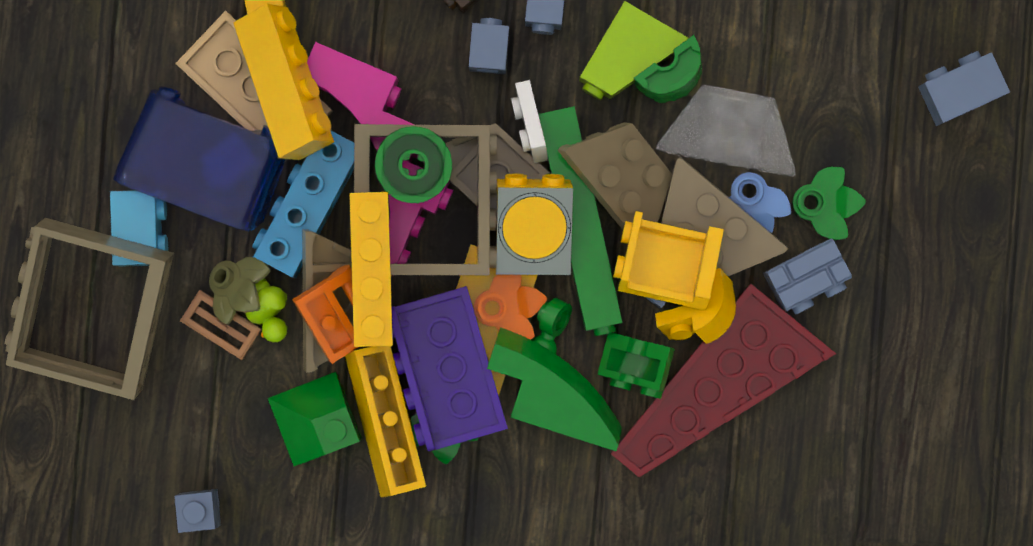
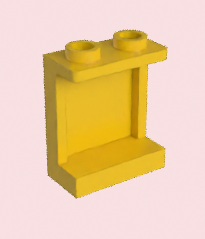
(668, 262)

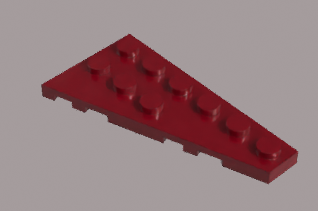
(722, 380)

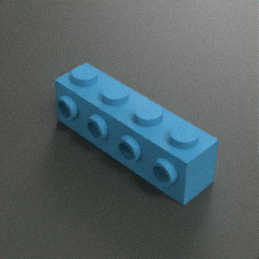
(306, 205)

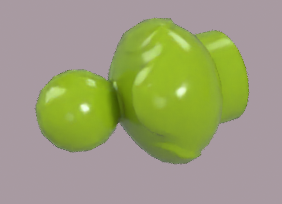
(272, 301)

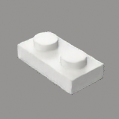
(532, 136)

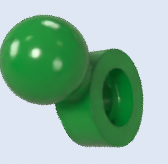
(553, 320)

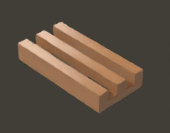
(247, 341)

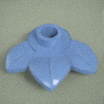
(767, 202)

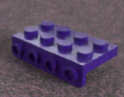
(446, 370)

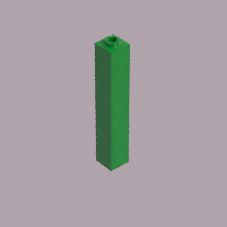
(588, 249)

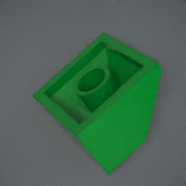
(315, 419)

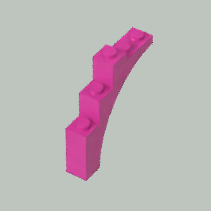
(367, 95)

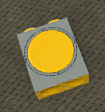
(534, 225)

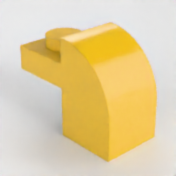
(708, 323)

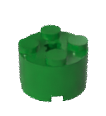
(427, 181)

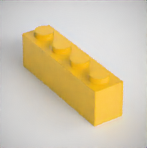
(283, 82)
(371, 269)
(385, 420)

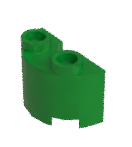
(675, 80)
(637, 363)

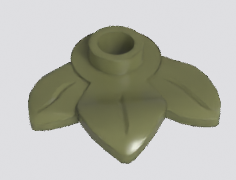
(238, 289)

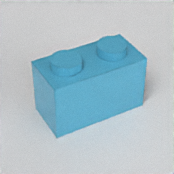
(137, 219)

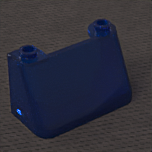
(200, 162)

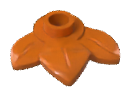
(515, 305)

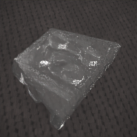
(731, 130)

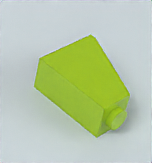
(626, 50)

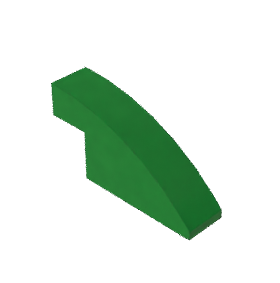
(554, 392)

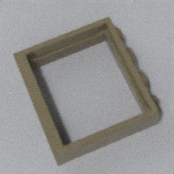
(485, 186)
(25, 309)

